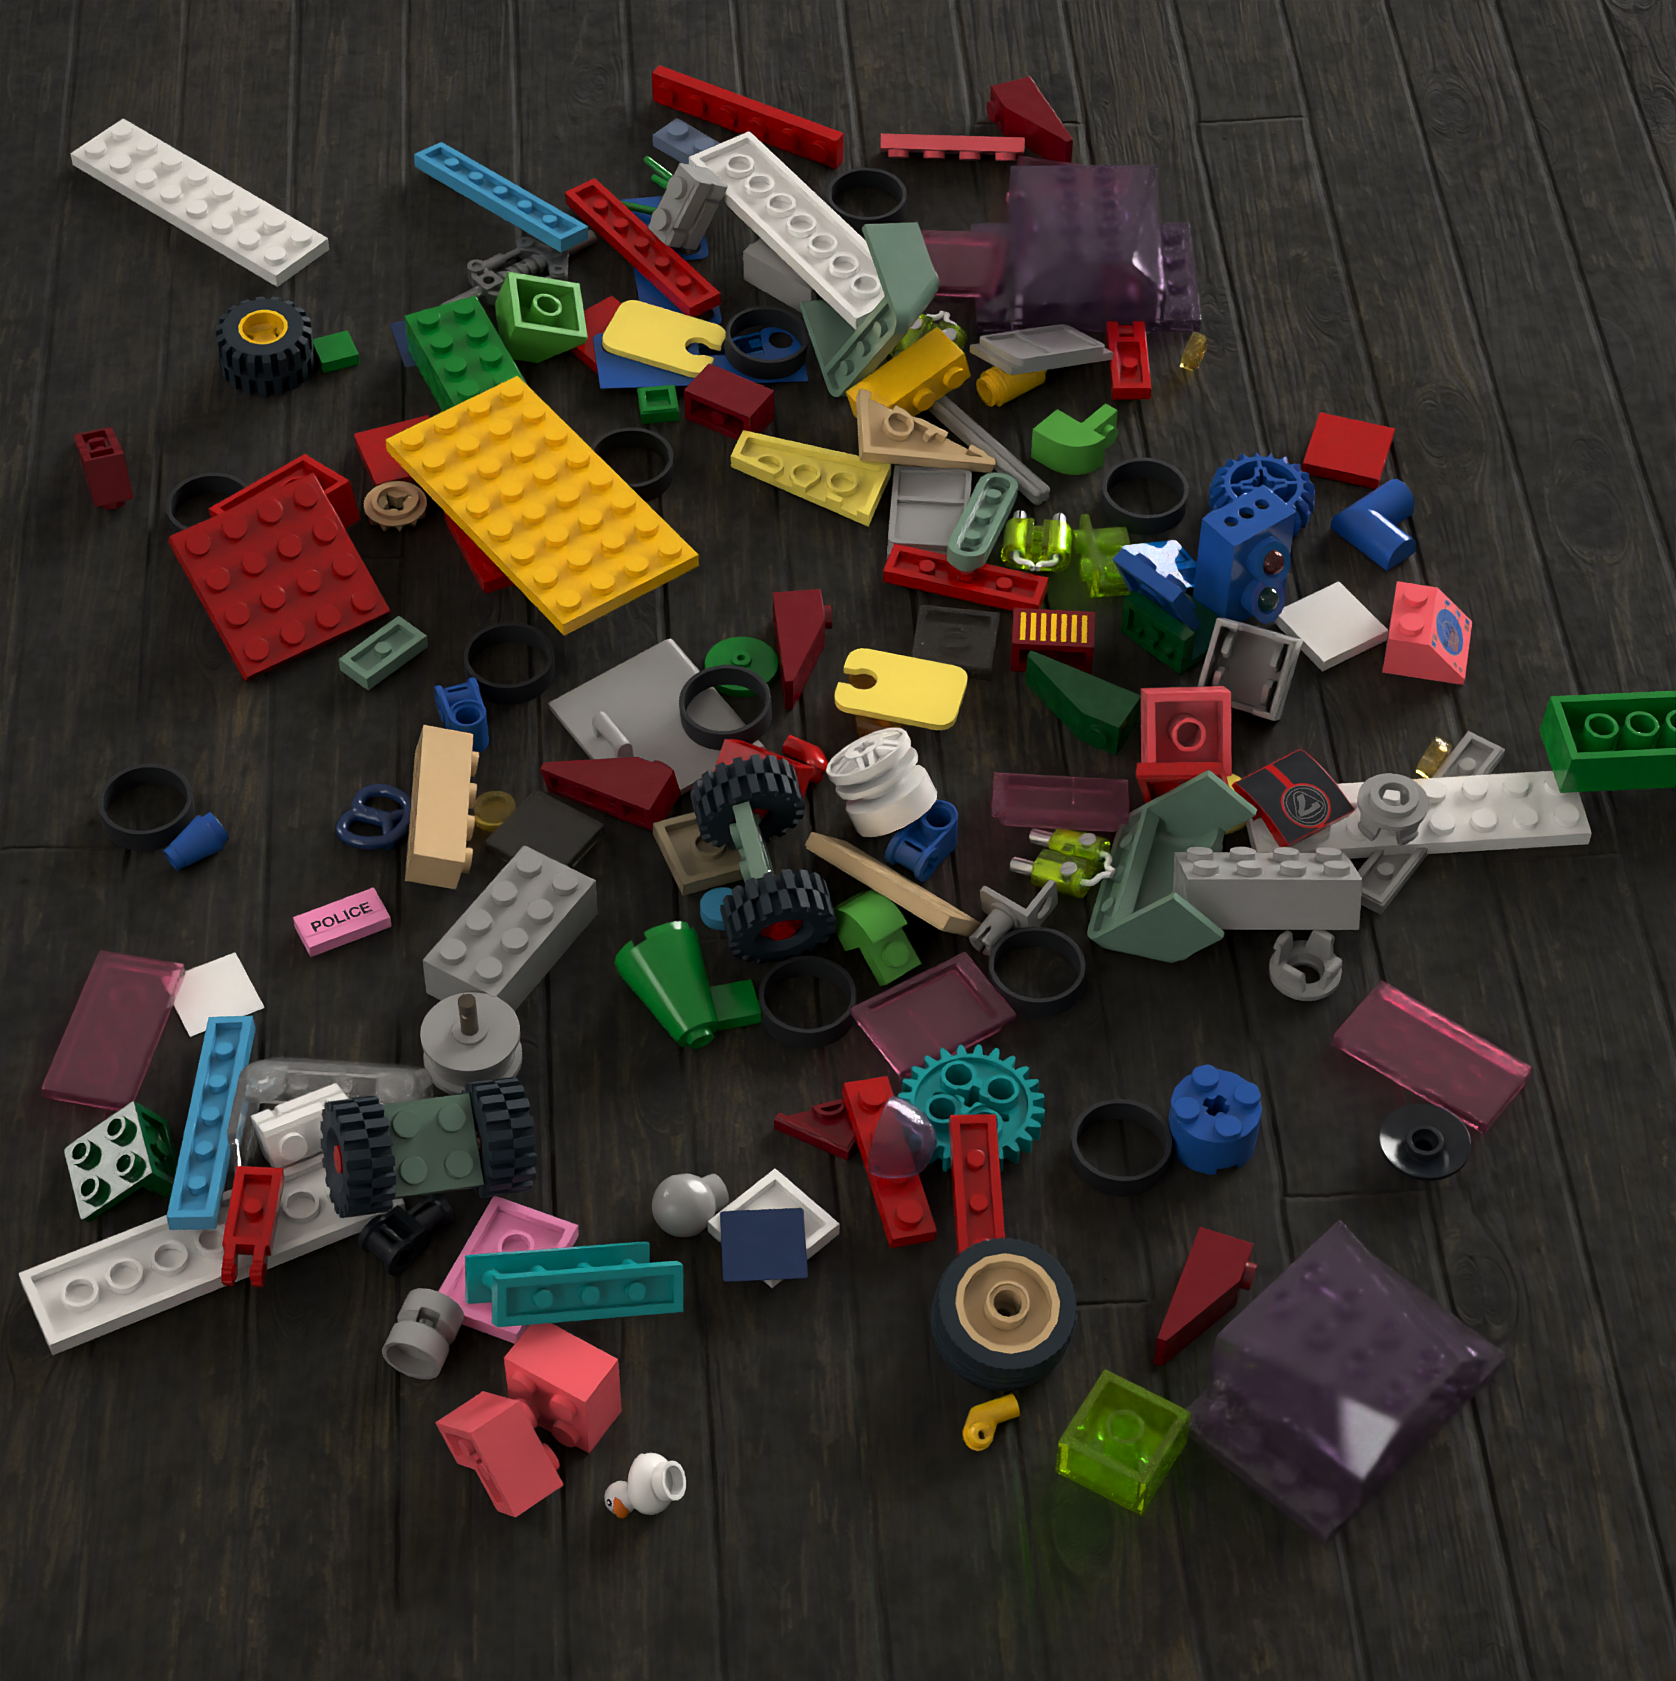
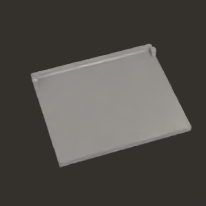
(637, 713)

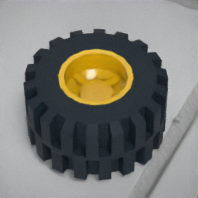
(265, 345)

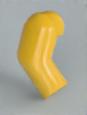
(983, 1420)

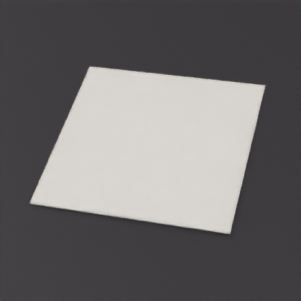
(215, 991)

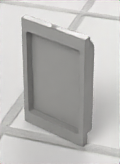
(1040, 349)
(927, 506)

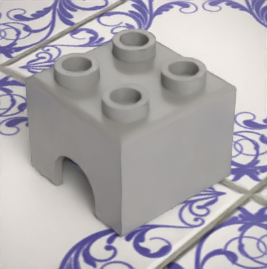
(1252, 665)

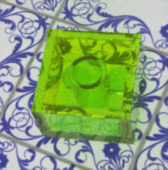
(1122, 1442)

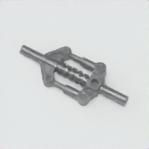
(537, 258)

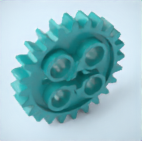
(982, 1085)

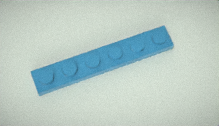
(501, 197)
(205, 1144)

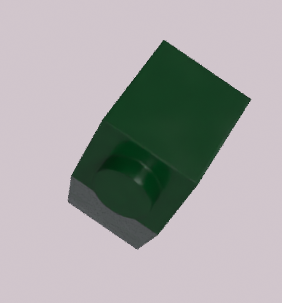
(1085, 704)

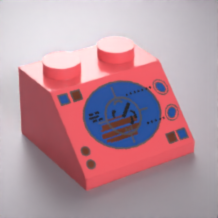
(1427, 635)

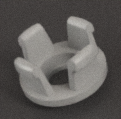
(1378, 815)
(1315, 953)

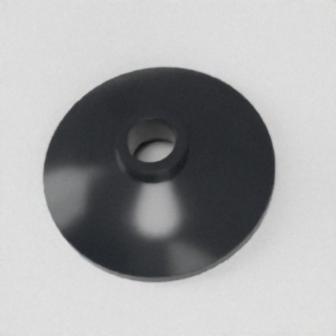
(1425, 1128)

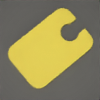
(661, 337)
(905, 691)

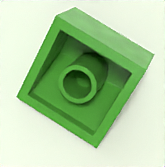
(539, 316)

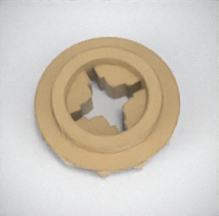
(397, 495)

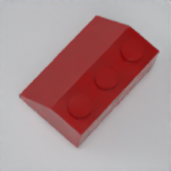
(334, 485)

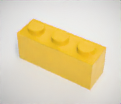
(916, 375)

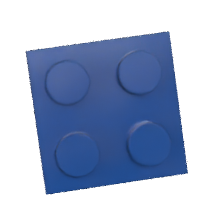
(1168, 592)

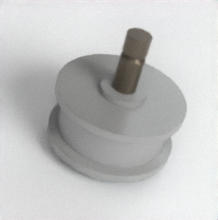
(470, 1041)

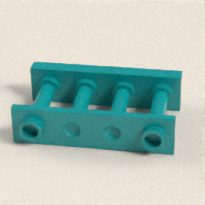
(573, 1284)

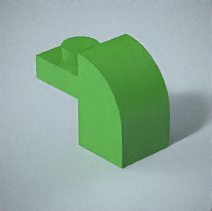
(1074, 446)
(875, 927)

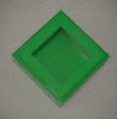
(335, 351)
(658, 404)
(735, 1004)

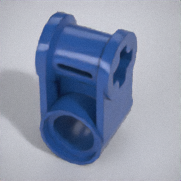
(464, 711)
(925, 841)

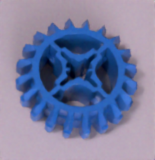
(1276, 474)

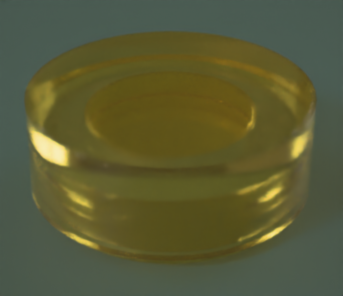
(1194, 351)
(1433, 757)
(493, 809)

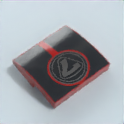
(1294, 798)

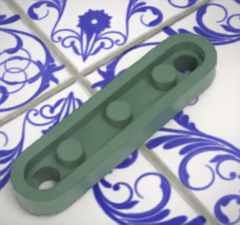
(982, 521)

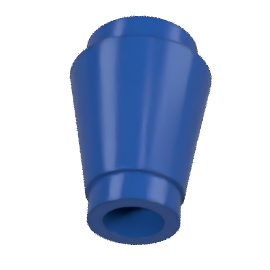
(197, 841)

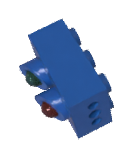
(1245, 557)

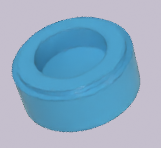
(710, 907)

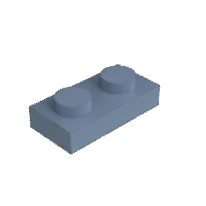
(681, 140)

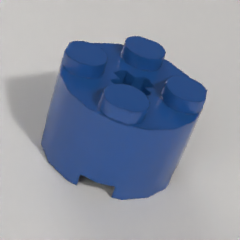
(1214, 1119)

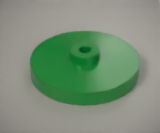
(745, 653)

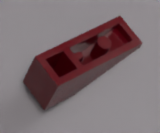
(1024, 112)
(104, 468)
(799, 637)
(620, 787)
(1206, 1290)

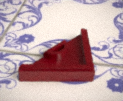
(823, 1127)

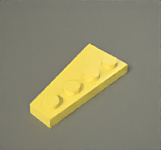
(814, 473)

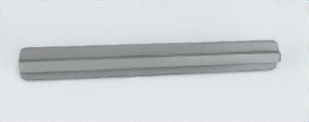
(972, 433)

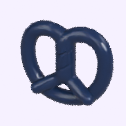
(376, 817)

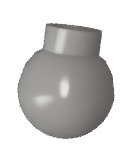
(687, 1203)

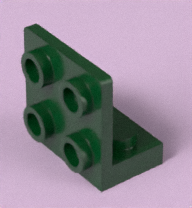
(1164, 635)
(119, 1158)

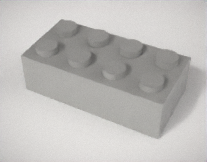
(1271, 889)
(513, 931)

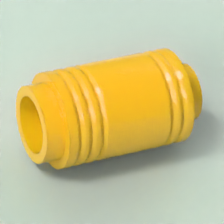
(1000, 387)

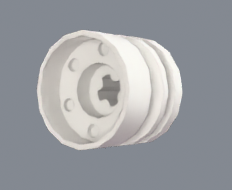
(882, 782)

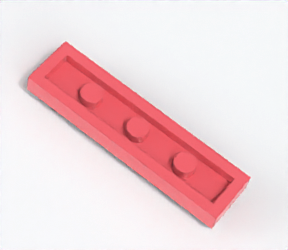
(967, 147)

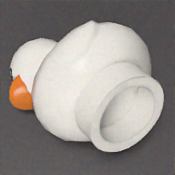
(649, 1488)

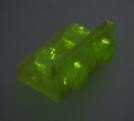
(1097, 551)

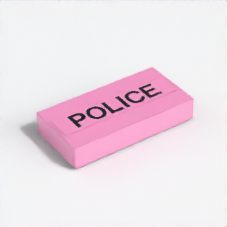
(342, 922)

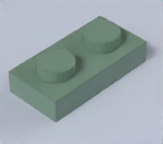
(383, 653)

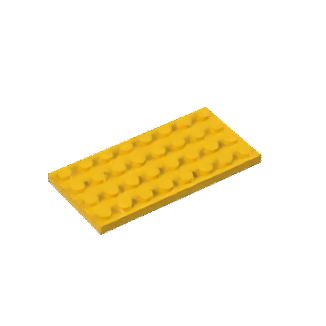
(542, 504)

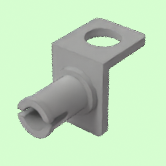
(1008, 915)

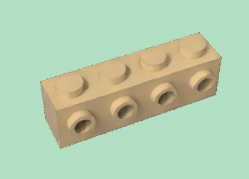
(440, 808)

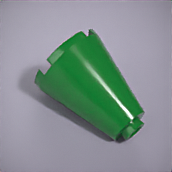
(672, 982)

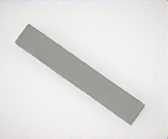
(1387, 874)

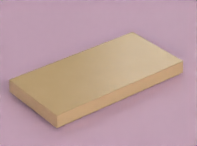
(892, 885)

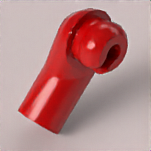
(807, 754)

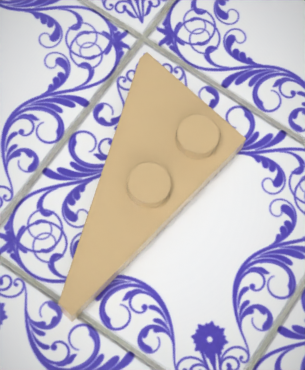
(907, 440)

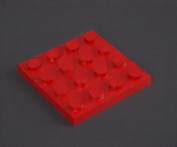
(279, 576)

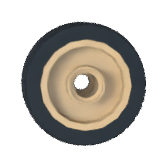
(1012, 1281)

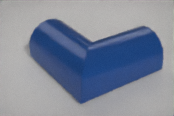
(1373, 522)

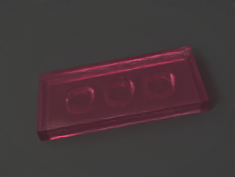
(113, 1031)
(1432, 1056)

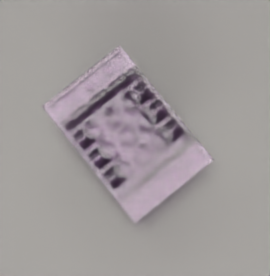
(1090, 253)
(1335, 1383)

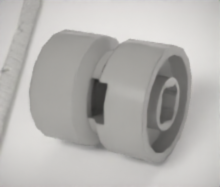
(423, 1333)

